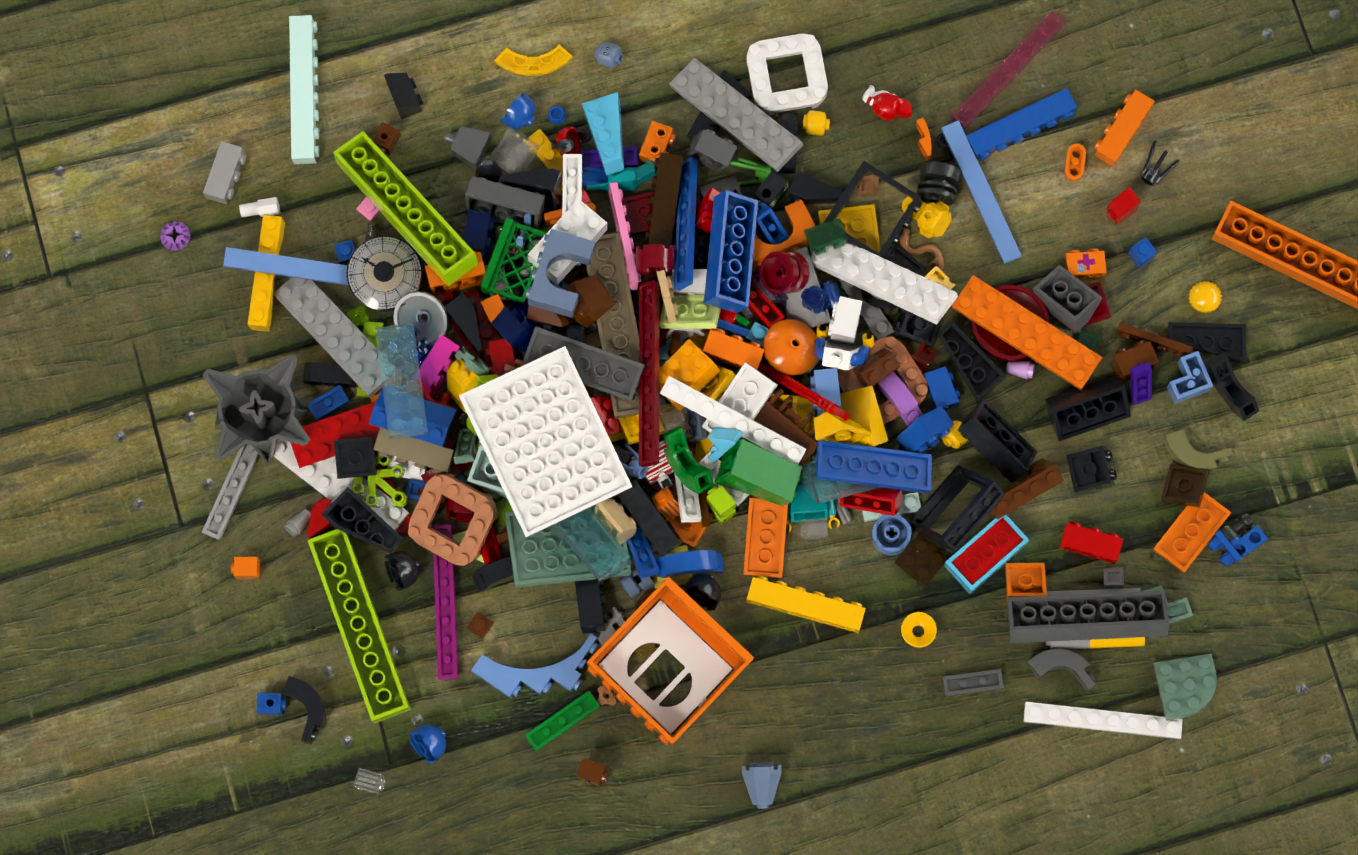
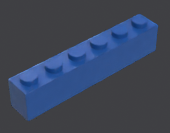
(1022, 124)

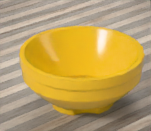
(918, 619)

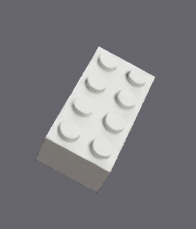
(579, 222)

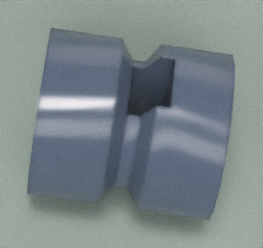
(631, 587)

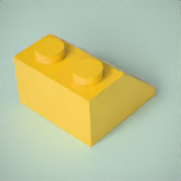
(459, 381)
(835, 429)

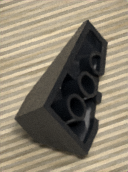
(353, 516)

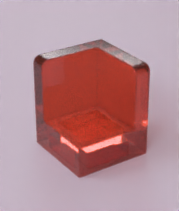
(924, 357)

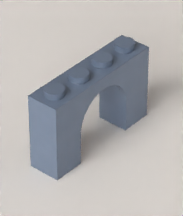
(558, 247)

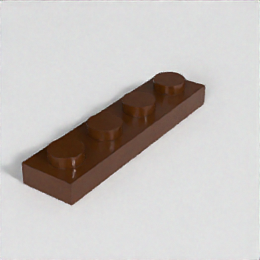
(1160, 343)

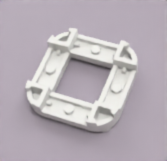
(789, 99)

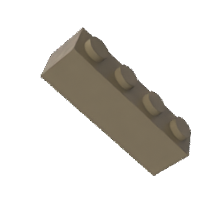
(415, 450)

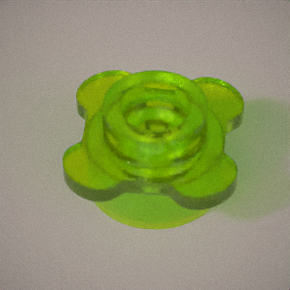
(359, 311)

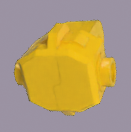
(931, 218)

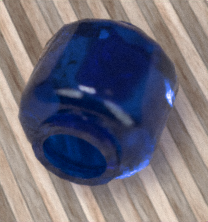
(815, 299)

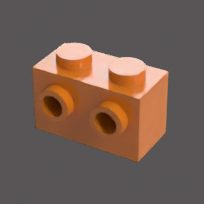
(656, 141)

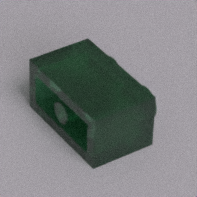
(825, 236)

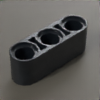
(326, 375)

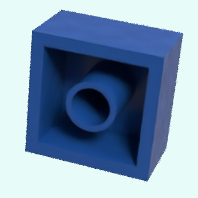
(926, 431)

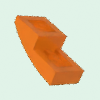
(925, 143)

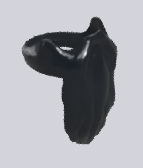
(489, 170)

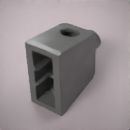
(468, 144)

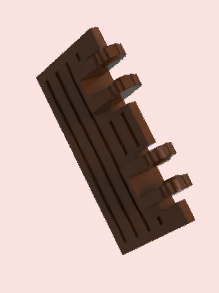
(786, 424)

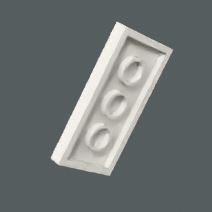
(745, 394)

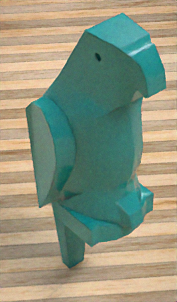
(628, 178)

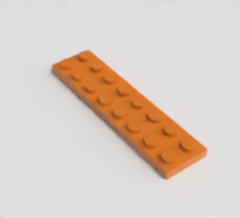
(1027, 332)

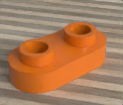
(1075, 163)

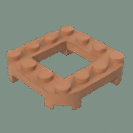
(907, 371)
(420, 523)

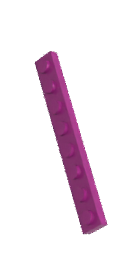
(445, 613)

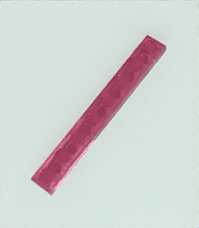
(1008, 70)

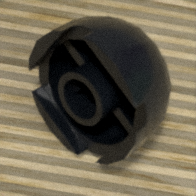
(402, 569)
(703, 590)

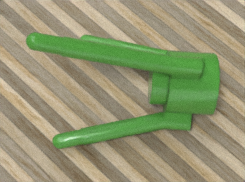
(761, 170)

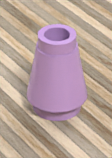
(1022, 369)

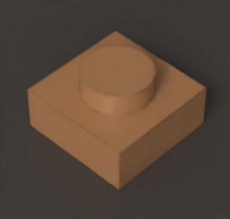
(868, 186)

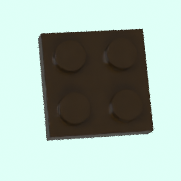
(1184, 485)
(921, 560)

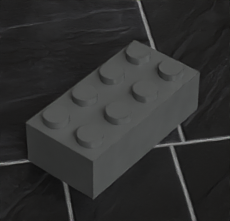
(504, 202)

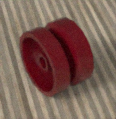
(784, 272)

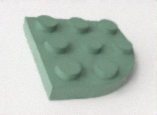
(1185, 685)

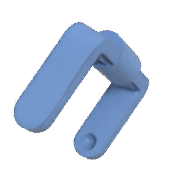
(520, 239)

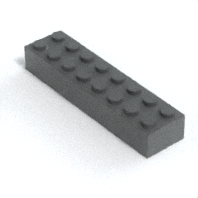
(1087, 616)

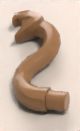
(904, 244)

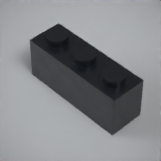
(591, 605)

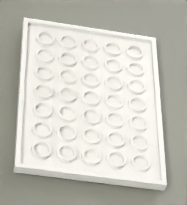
(545, 441)

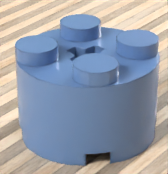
(901, 531)

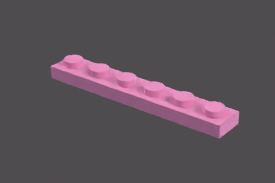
(623, 227)

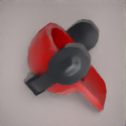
(569, 140)

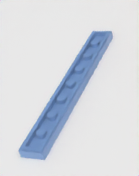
(981, 192)
(285, 266)

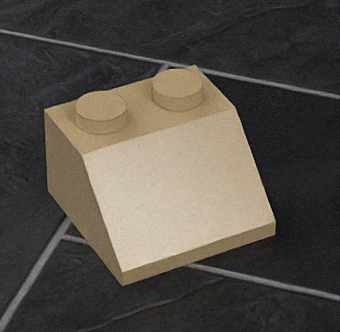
(615, 520)

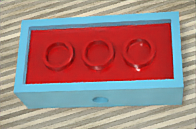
(986, 553)

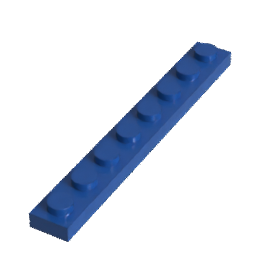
(686, 224)

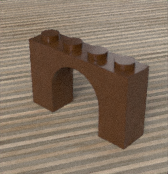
(1041, 478)

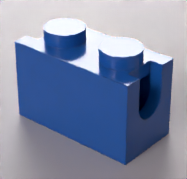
(768, 223)
(941, 388)

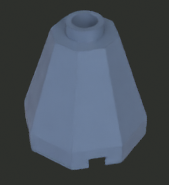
(761, 782)

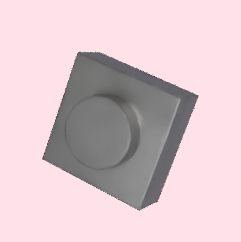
(1113, 578)

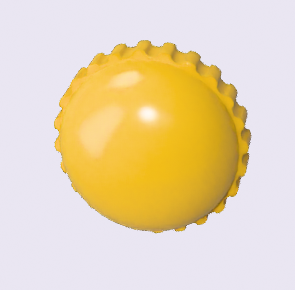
(1205, 297)

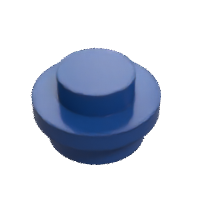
(556, 115)

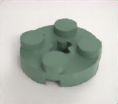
(477, 366)

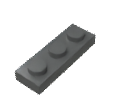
(973, 682)

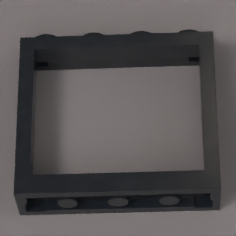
(904, 221)
(968, 519)

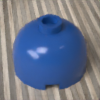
(520, 112)
(428, 741)

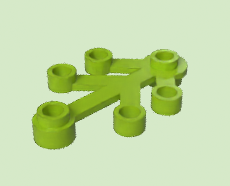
(377, 479)

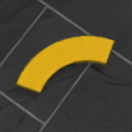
(534, 66)

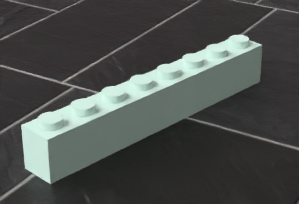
(303, 89)

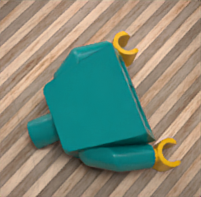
(805, 508)

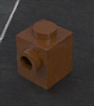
(386, 138)

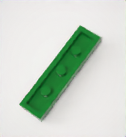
(562, 721)

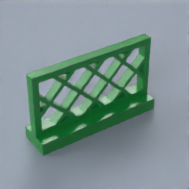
(498, 260)

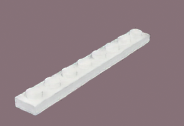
(732, 419)
(1102, 720)

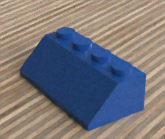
(438, 419)

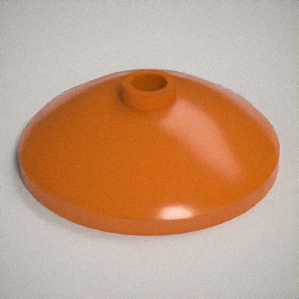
(783, 354)

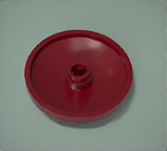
(995, 346)

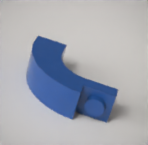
(689, 562)

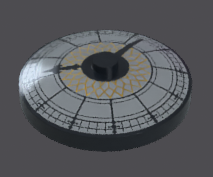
(384, 272)

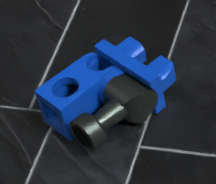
(1235, 545)

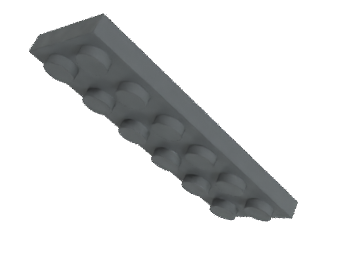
(595, 366)

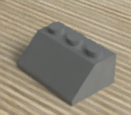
(1067, 298)

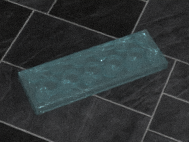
(401, 381)

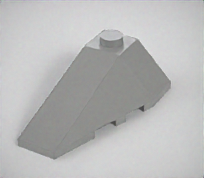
(794, 307)

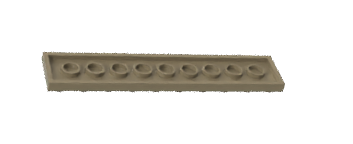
(618, 325)

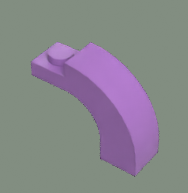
(900, 398)

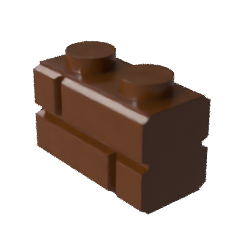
(876, 367)
(592, 773)

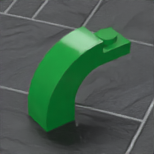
(686, 468)

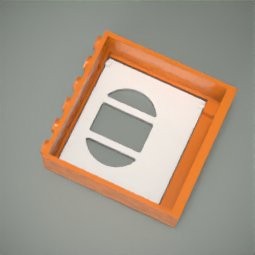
(688, 648)

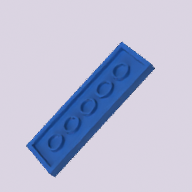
(873, 466)

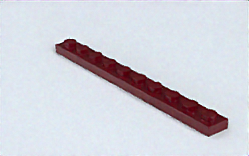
(650, 376)

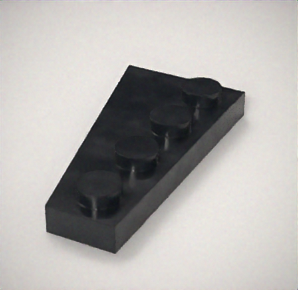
(703, 122)
(1212, 338)

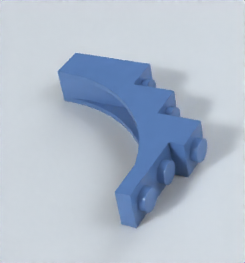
(539, 680)

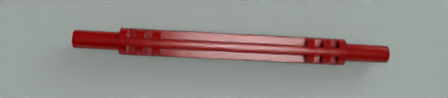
(803, 391)

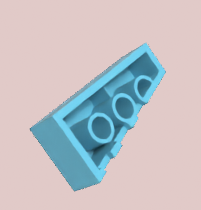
(605, 126)

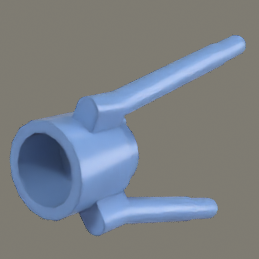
(633, 468)

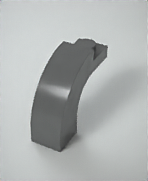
(1062, 659)

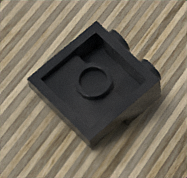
(915, 328)
(1091, 469)

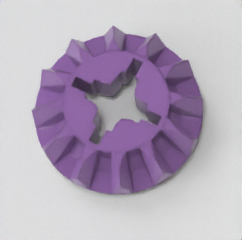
(181, 241)

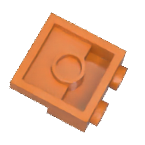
(1025, 580)

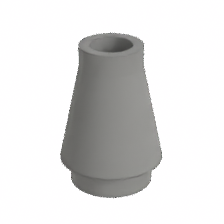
(297, 523)

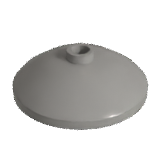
(412, 312)

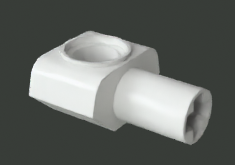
(262, 207)

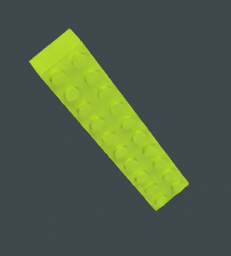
(406, 208)
(359, 625)

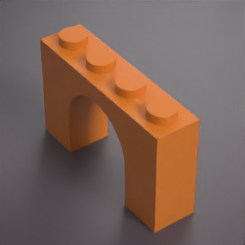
(799, 220)

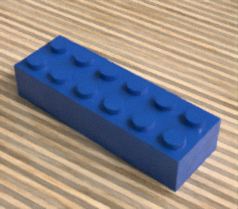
(731, 251)

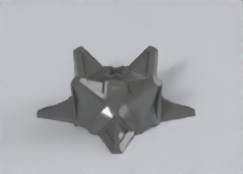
(257, 409)

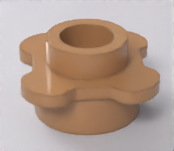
(603, 700)

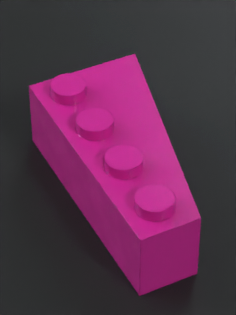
(435, 366)

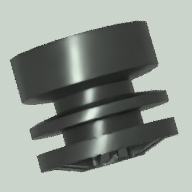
(938, 182)

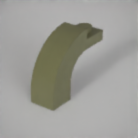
(1185, 455)

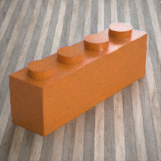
(1124, 128)

